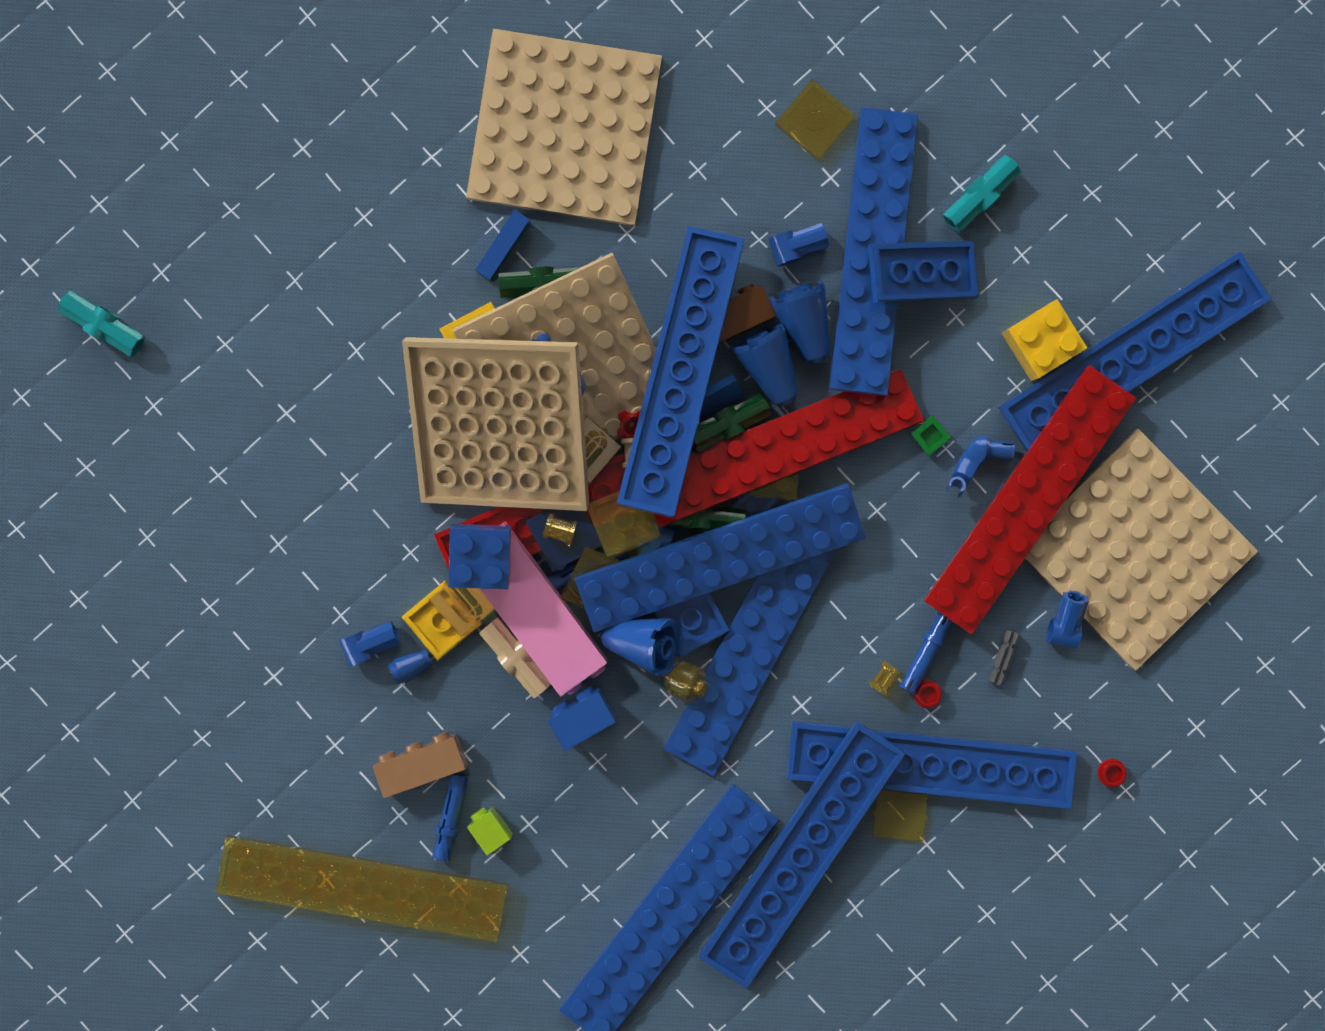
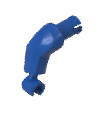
(975, 454)

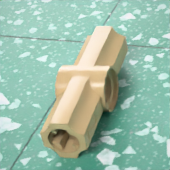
(514, 657)

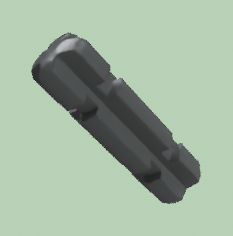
(1004, 657)

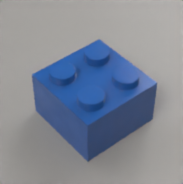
(479, 556)
(582, 717)

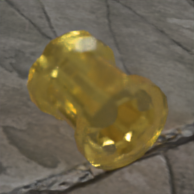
(560, 529)
(885, 678)

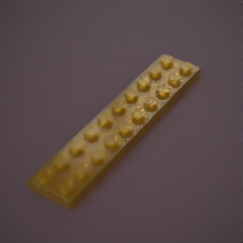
(361, 888)

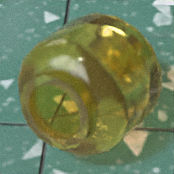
(686, 682)

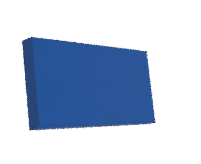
(923, 271)

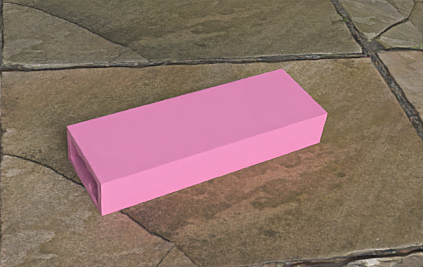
(545, 623)

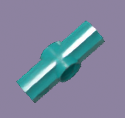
(981, 193)
(101, 323)

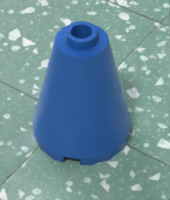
(805, 319)
(769, 363)
(646, 643)

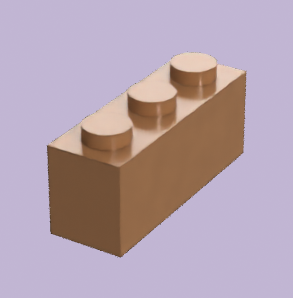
(419, 764)

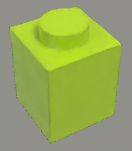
(489, 829)

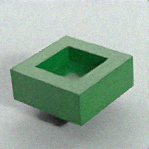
(930, 435)

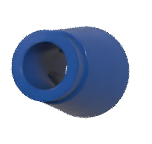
(409, 666)

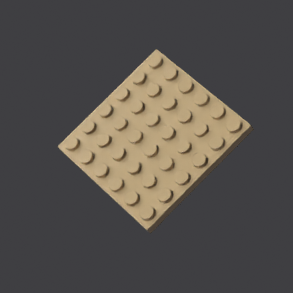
(564, 127)
(599, 314)
(497, 422)
(1138, 549)

